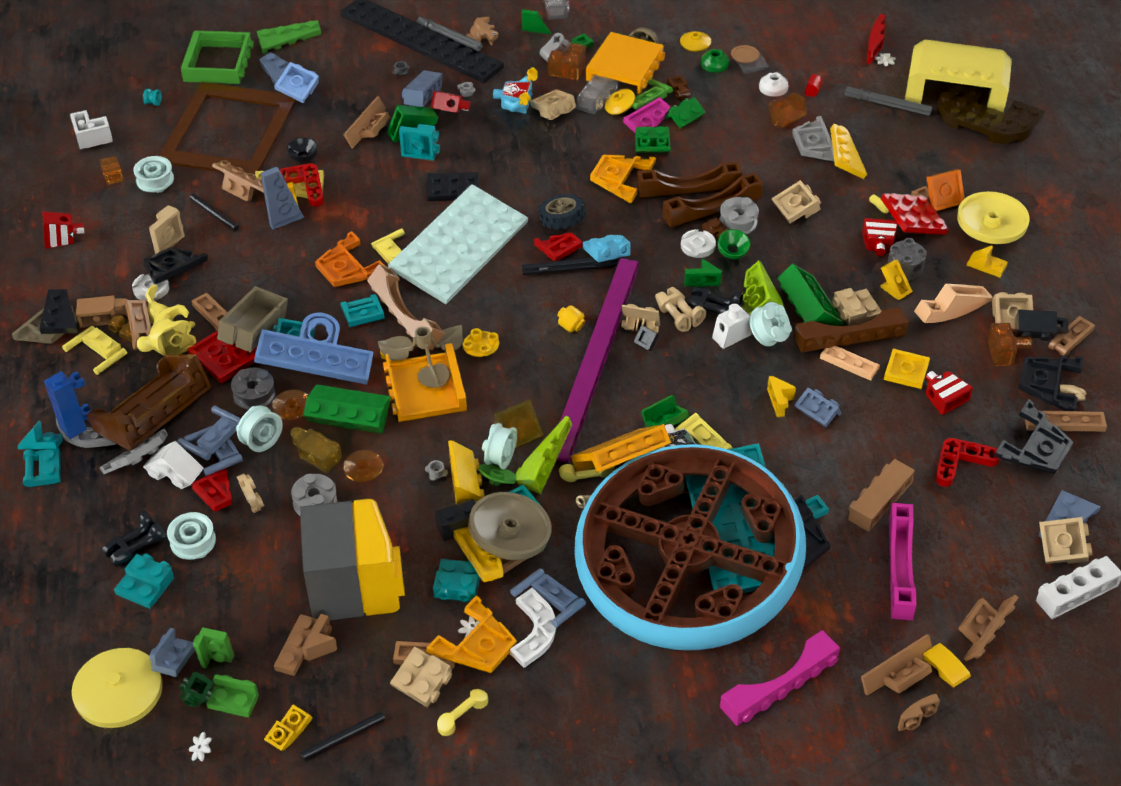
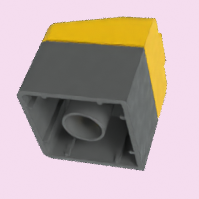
(349, 560)

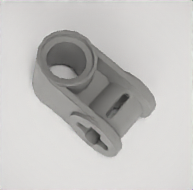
(554, 45)

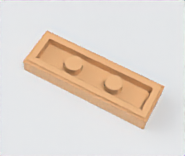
(850, 362)

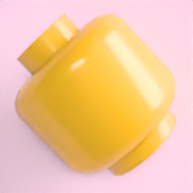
(571, 319)

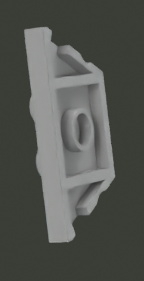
(814, 140)
(133, 456)

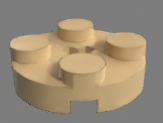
(247, 486)

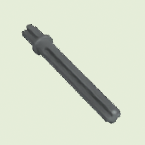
(465, 40)
(890, 101)

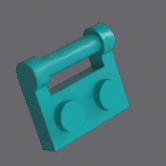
(362, 311)
(48, 467)

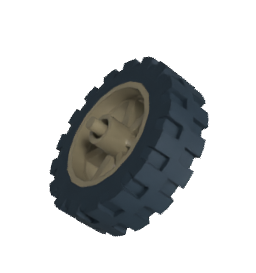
(562, 211)

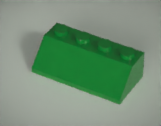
(808, 297)
(347, 408)

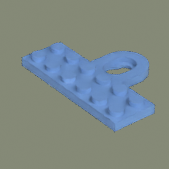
(315, 356)

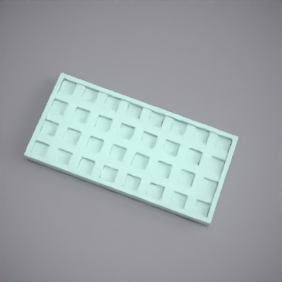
(458, 244)

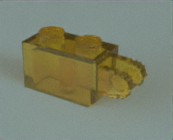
(316, 448)

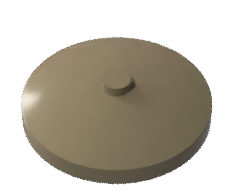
(509, 525)

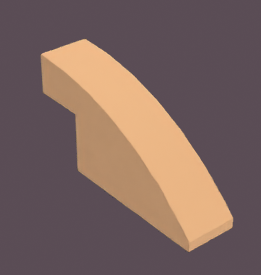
(952, 302)

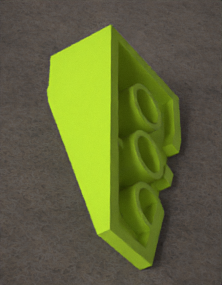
(758, 289)
(540, 463)

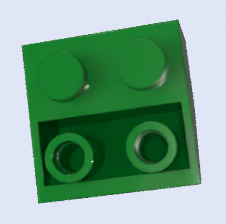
(652, 140)

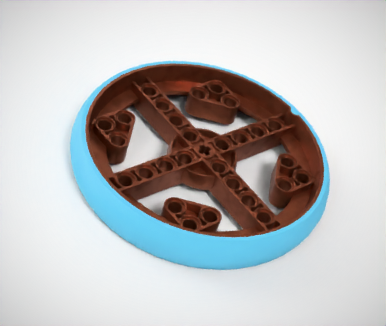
(690, 544)

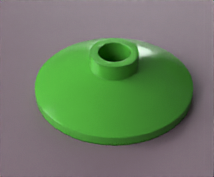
(497, 475)

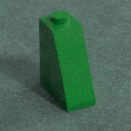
(410, 117)

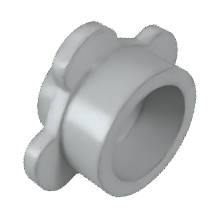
(466, 89)
(436, 470)

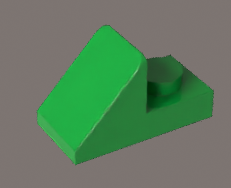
(705, 276)

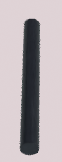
(214, 212)
(342, 735)

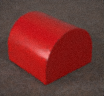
(813, 85)

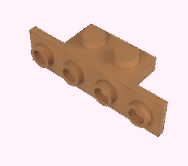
(368, 123)
(237, 181)
(982, 623)
(901, 669)

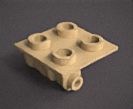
(640, 315)

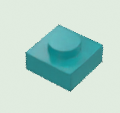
(817, 506)

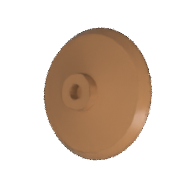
(745, 54)

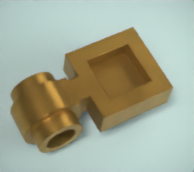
(118, 324)

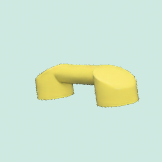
(568, 473)
(446, 722)

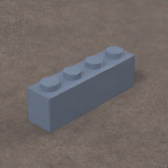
(422, 88)

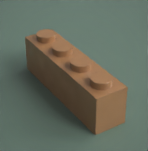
(881, 494)

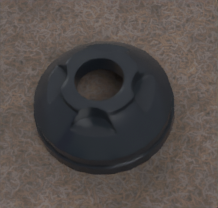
(302, 146)

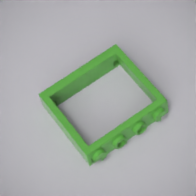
(216, 39)

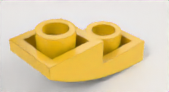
(947, 664)
(287, 730)

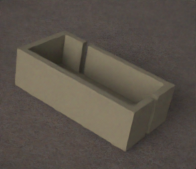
(249, 316)

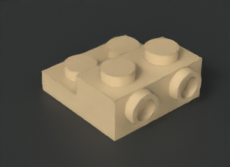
(554, 104)
(796, 202)
(166, 229)
(1007, 305)
(855, 306)
(1065, 541)
(422, 677)

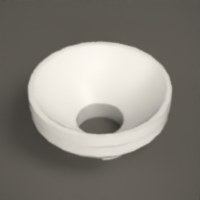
(773, 87)

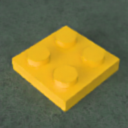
(907, 368)

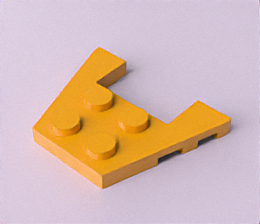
(614, 170)
(483, 647)

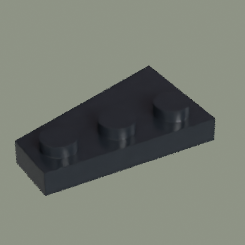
(57, 314)

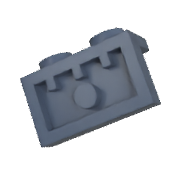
(817, 407)
(171, 654)

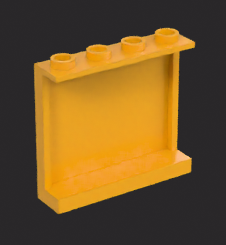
(626, 60)
(417, 401)
(621, 449)

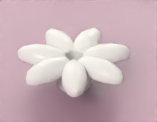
(886, 59)
(468, 627)
(201, 746)

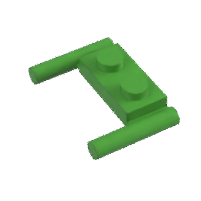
(659, 90)

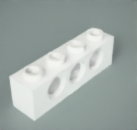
(1078, 587)

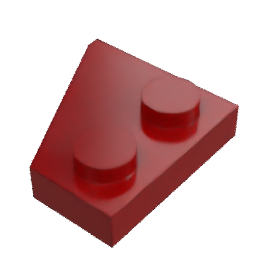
(559, 245)
(214, 490)

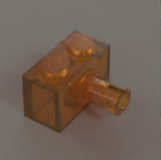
(787, 110)
(1004, 344)

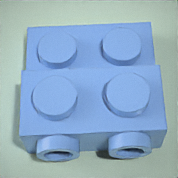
(297, 82)

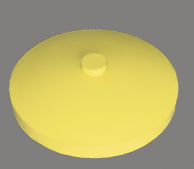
(993, 217)
(116, 688)

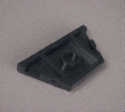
(171, 263)

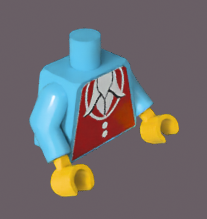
(517, 94)

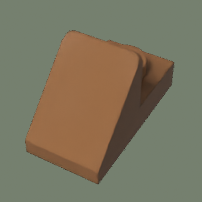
(319, 640)

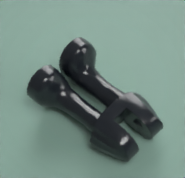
(704, 298)
(118, 549)

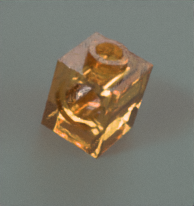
(111, 170)

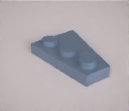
(273, 66)
(1071, 506)

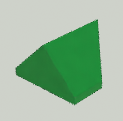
(533, 22)

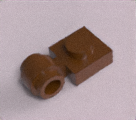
(680, 87)
(714, 227)

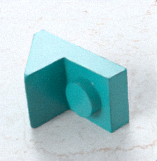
(37, 440)

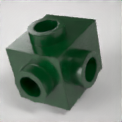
(200, 684)

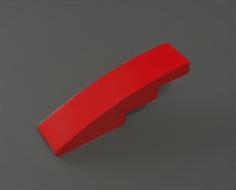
(876, 38)

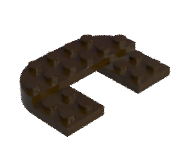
(960, 108)

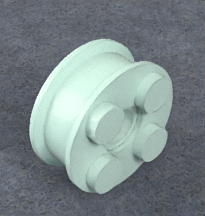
(153, 174)
(770, 324)
(259, 428)
(500, 445)
(191, 536)

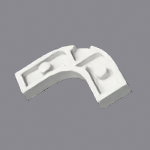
(543, 632)

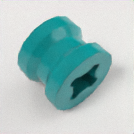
(152, 97)

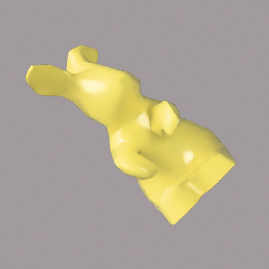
(165, 334)

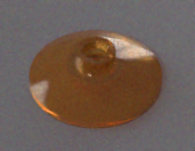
(290, 404)
(363, 466)

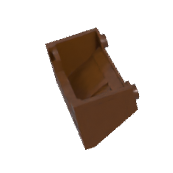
(139, 416)

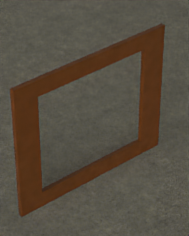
(234, 93)

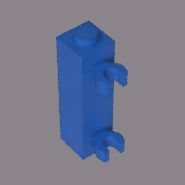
(65, 403)

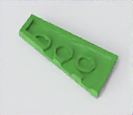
(288, 34)

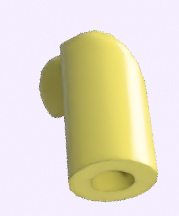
(878, 203)

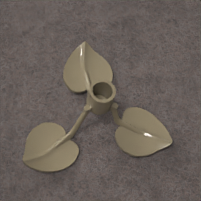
(431, 376)

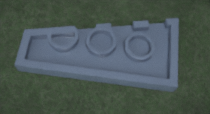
(279, 200)

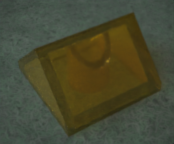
(523, 419)

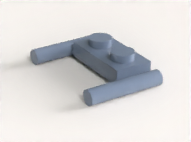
(215, 436)
(226, 454)
(553, 593)

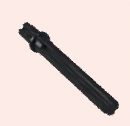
(567, 265)

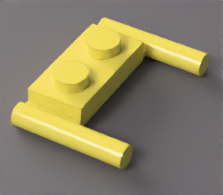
(386, 247)
(99, 343)
(702, 432)

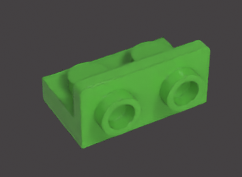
(213, 645)
(233, 696)

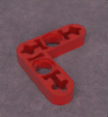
(303, 176)
(960, 453)

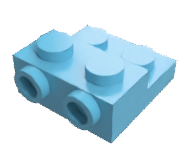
(607, 247)

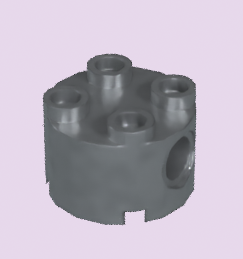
(910, 256)

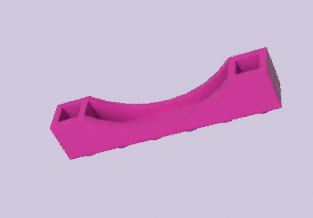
(901, 573)
(746, 700)

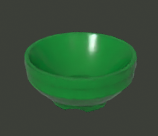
(714, 61)
(733, 238)

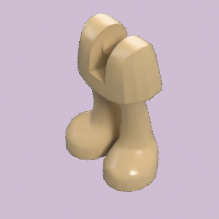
(677, 300)

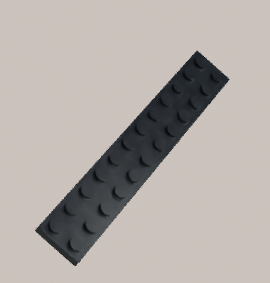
(422, 40)

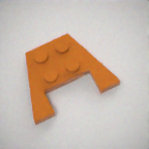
(341, 267)

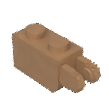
(99, 310)

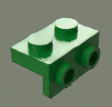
(685, 113)
(664, 413)

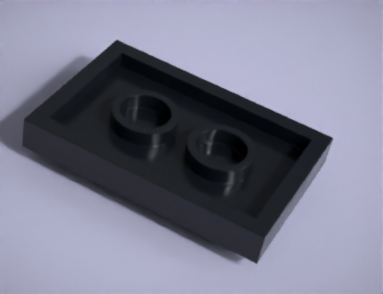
(450, 185)

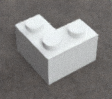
(90, 132)
(175, 464)

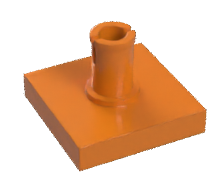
(945, 189)

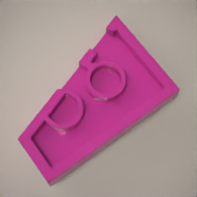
(648, 116)

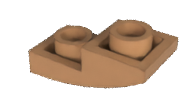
(913, 715)

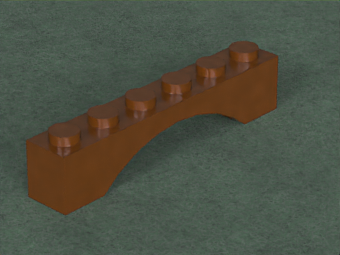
(654, 183)
(681, 210)
(817, 336)

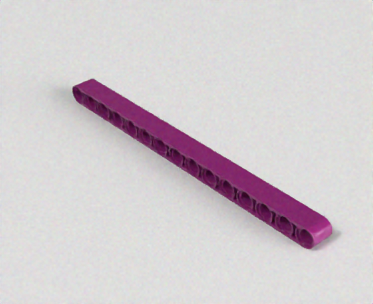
(597, 353)

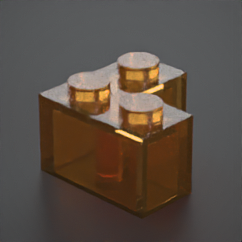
(567, 64)

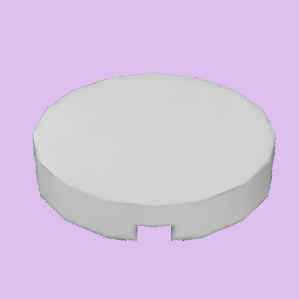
(698, 243)
(142, 284)

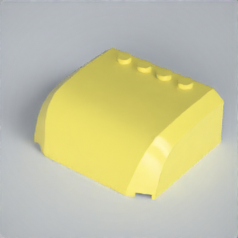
(960, 65)

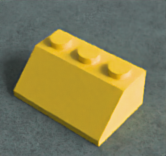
(464, 473)

